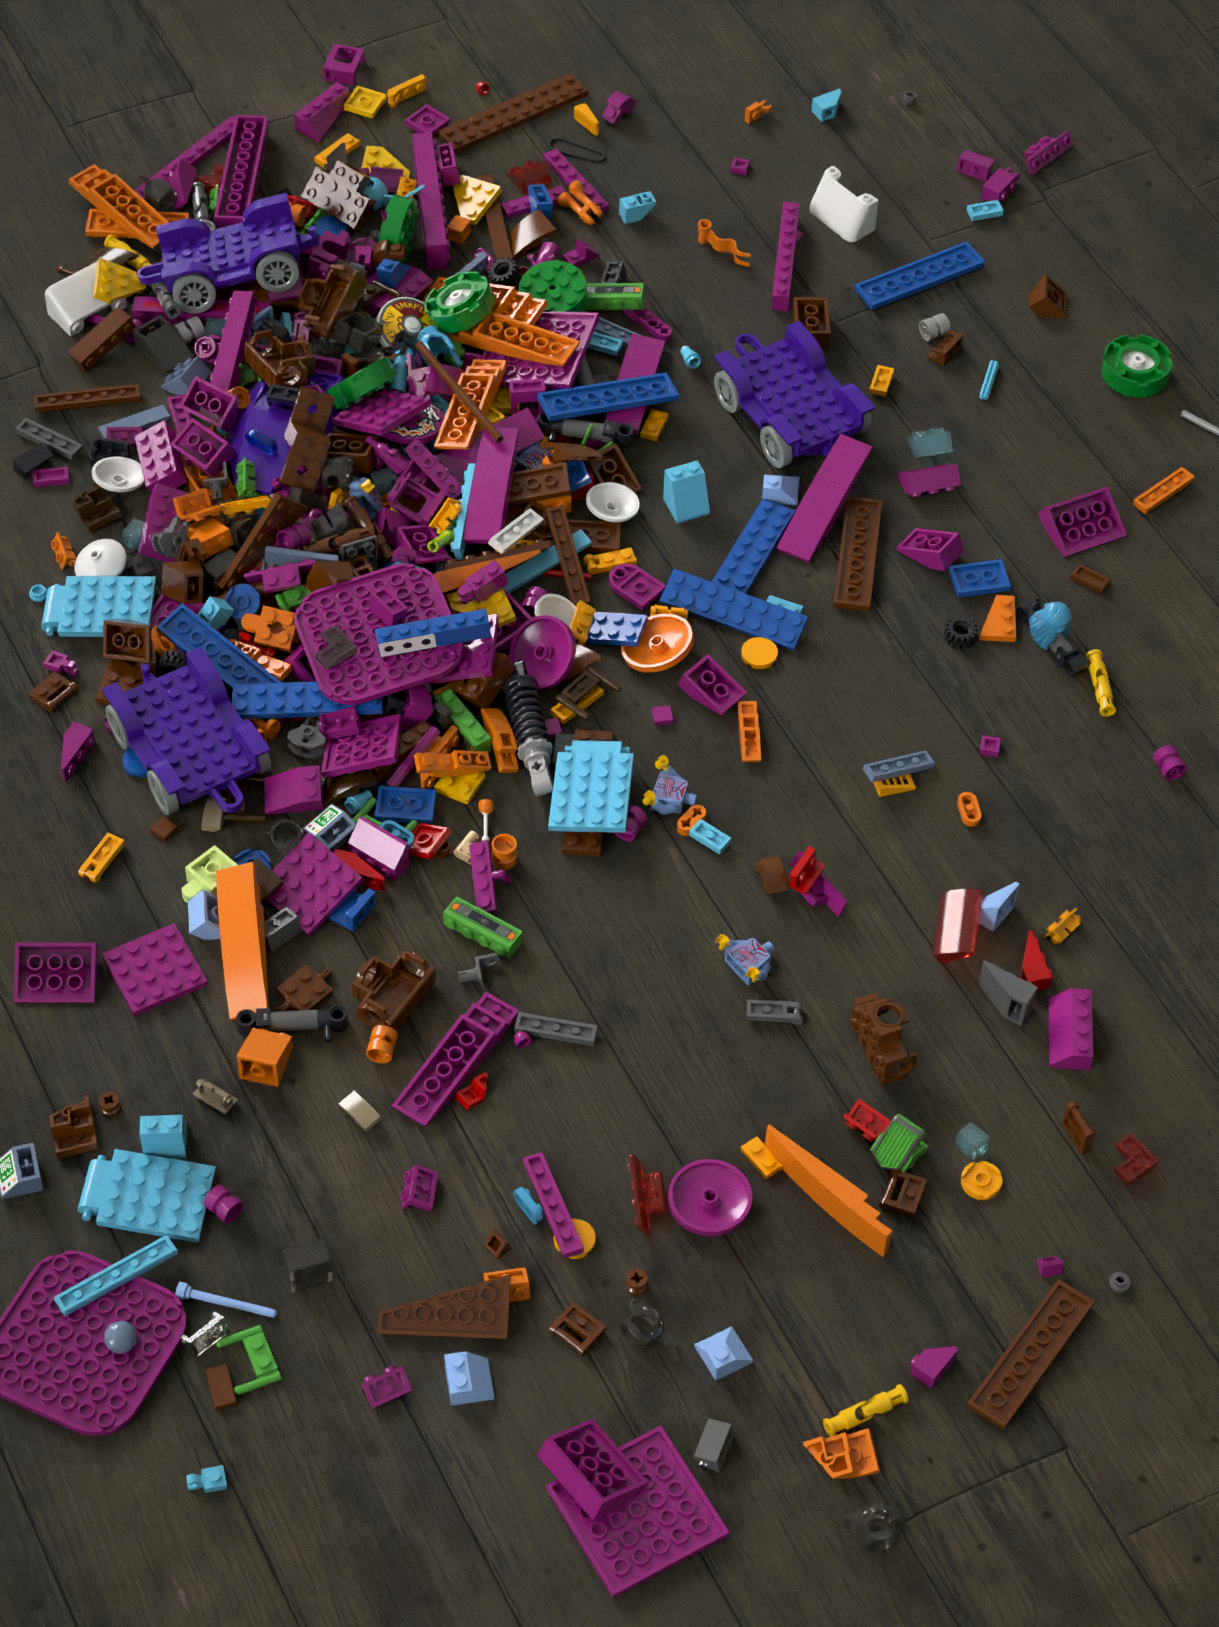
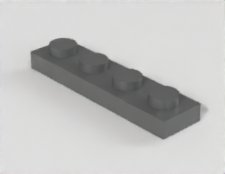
(50, 438)
(556, 1029)

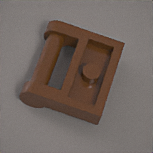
(50, 688)
(1077, 1127)
(909, 1195)
(582, 1324)

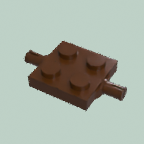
(304, 989)

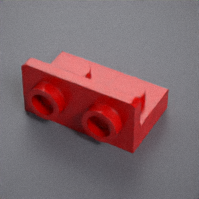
(806, 872)

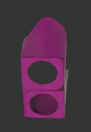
(390, 523)

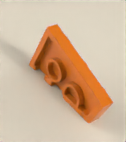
(1000, 621)

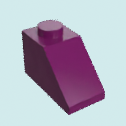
(933, 1364)

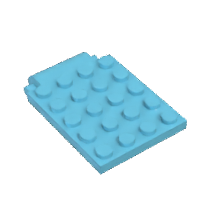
(89, 600)
(592, 787)
(147, 1194)

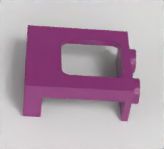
(340, 71)
(526, 391)
(428, 510)

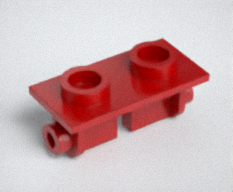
(311, 208)

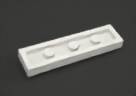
(515, 531)

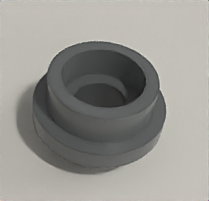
(1119, 1287)

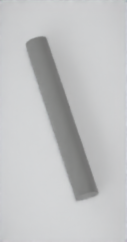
(1200, 422)

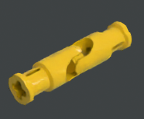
(139, 262)
(1101, 682)
(879, 1403)

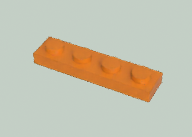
(1163, 490)

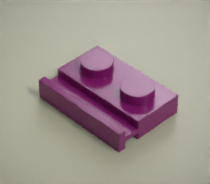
(388, 176)

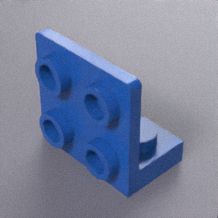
(354, 909)

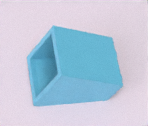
(686, 492)
(164, 1136)

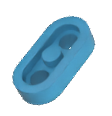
(399, 832)
(530, 1208)

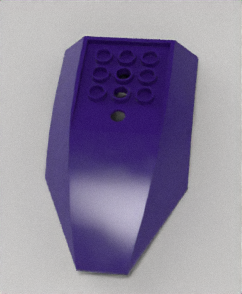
(272, 423)

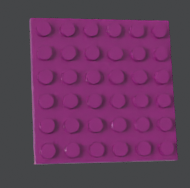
(569, 324)
(651, 1528)

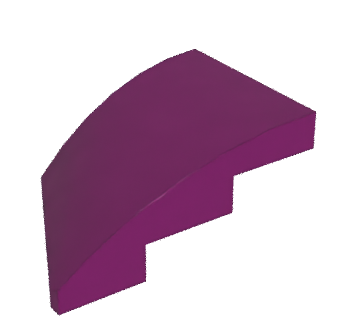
(437, 386)

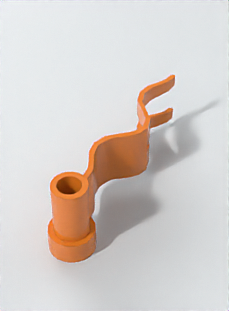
(721, 245)

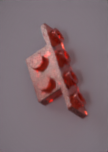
(648, 1193)

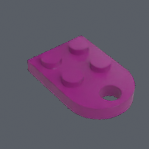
(635, 585)

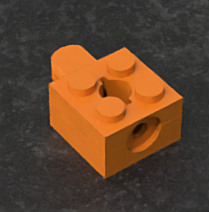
(272, 629)

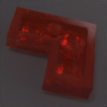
(211, 181)
(1138, 1159)

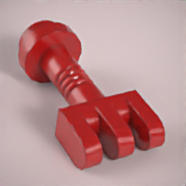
(247, 639)

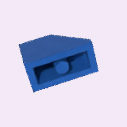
(540, 200)
(391, 272)

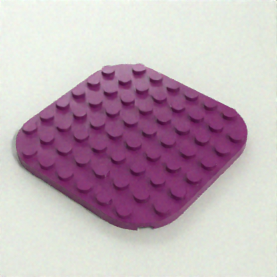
(365, 673)
(62, 1362)

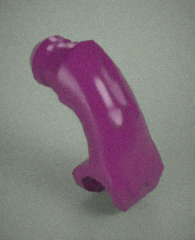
(489, 260)

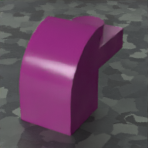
(618, 104)

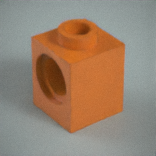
(459, 229)

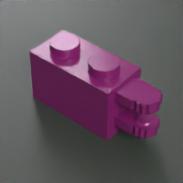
(1000, 185)
(483, 583)

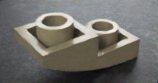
(212, 816)
(360, 1111)

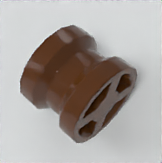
(109, 1109)
(633, 1285)

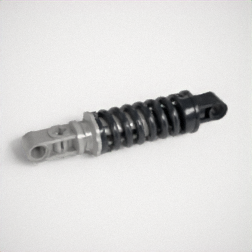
(529, 727)

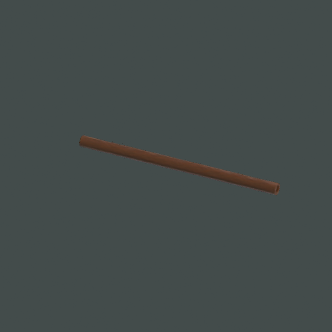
(460, 393)

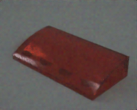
(957, 924)

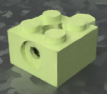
(202, 872)

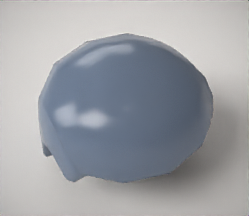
(120, 1337)

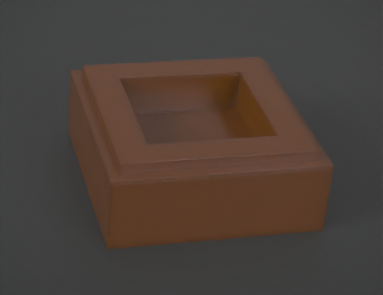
(163, 829)

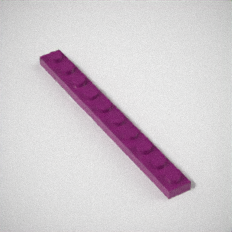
(197, 151)

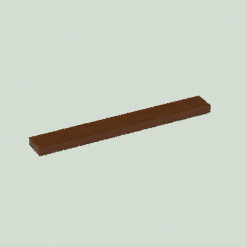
(496, 225)

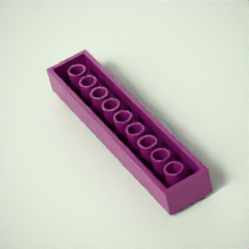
(242, 169)
(431, 201)

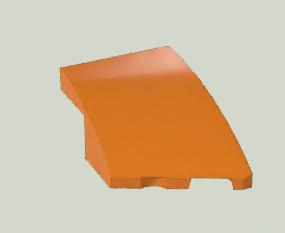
(846, 1454)

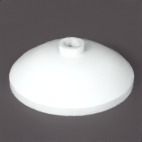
(118, 474)
(612, 502)
(101, 558)
(555, 606)

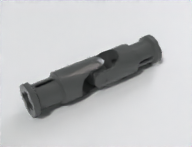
(200, 201)
(166, 300)

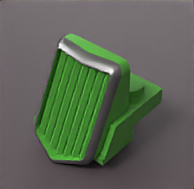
(899, 1145)

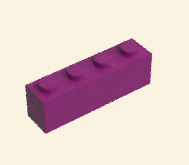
(322, 112)

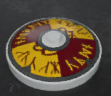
(402, 314)

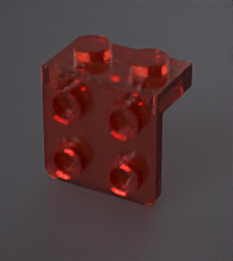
(530, 174)

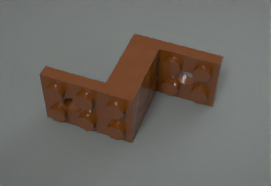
(307, 439)

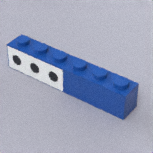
(433, 632)

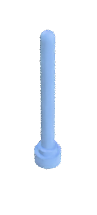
(185, 1291)

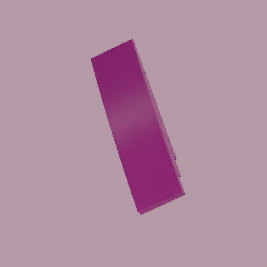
(640, 360)
(458, 459)
(491, 486)
(824, 499)
(455, 1058)

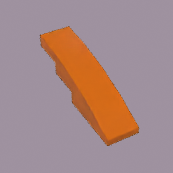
(749, 731)

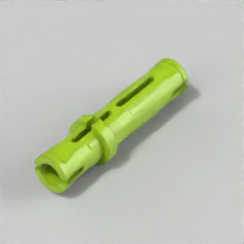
(445, 538)

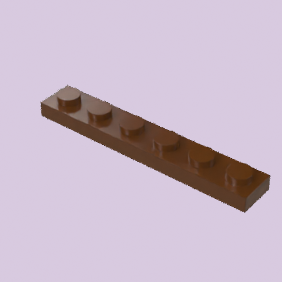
(87, 398)
(488, 555)
(567, 555)

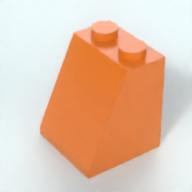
(211, 534)
(264, 1056)

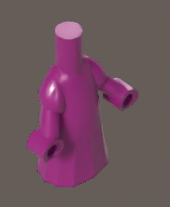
(547, 253)
(388, 456)

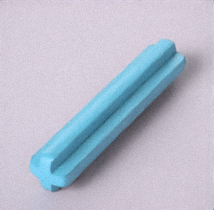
(989, 379)

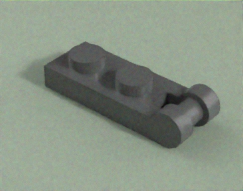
(774, 1011)

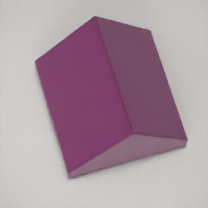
(1050, 1266)

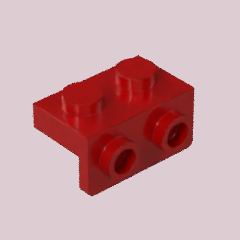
(866, 1120)

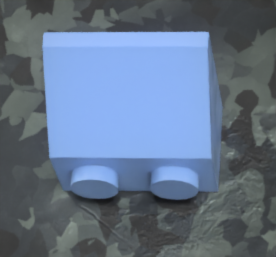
(204, 916)
(468, 1378)

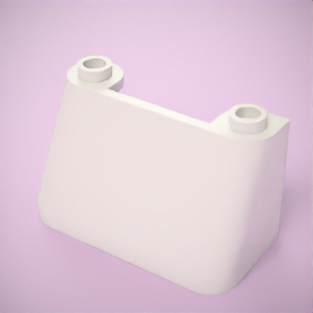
(841, 210)
(73, 300)

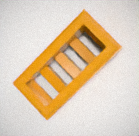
(586, 118)
(885, 790)

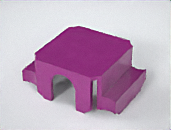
(329, 249)

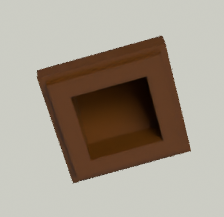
(497, 1244)

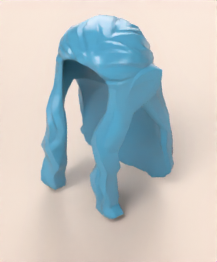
(432, 340)
(1049, 623)

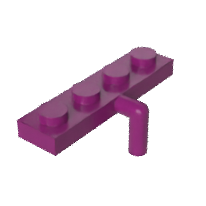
(484, 876)

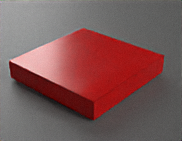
(428, 840)

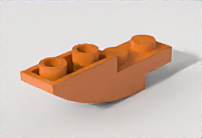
(274, 666)
(501, 738)
(440, 745)
(453, 764)

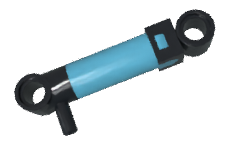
(404, 344)

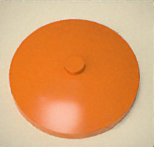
(662, 645)

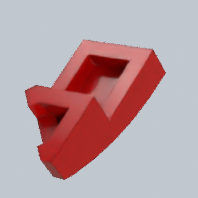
(474, 1093)

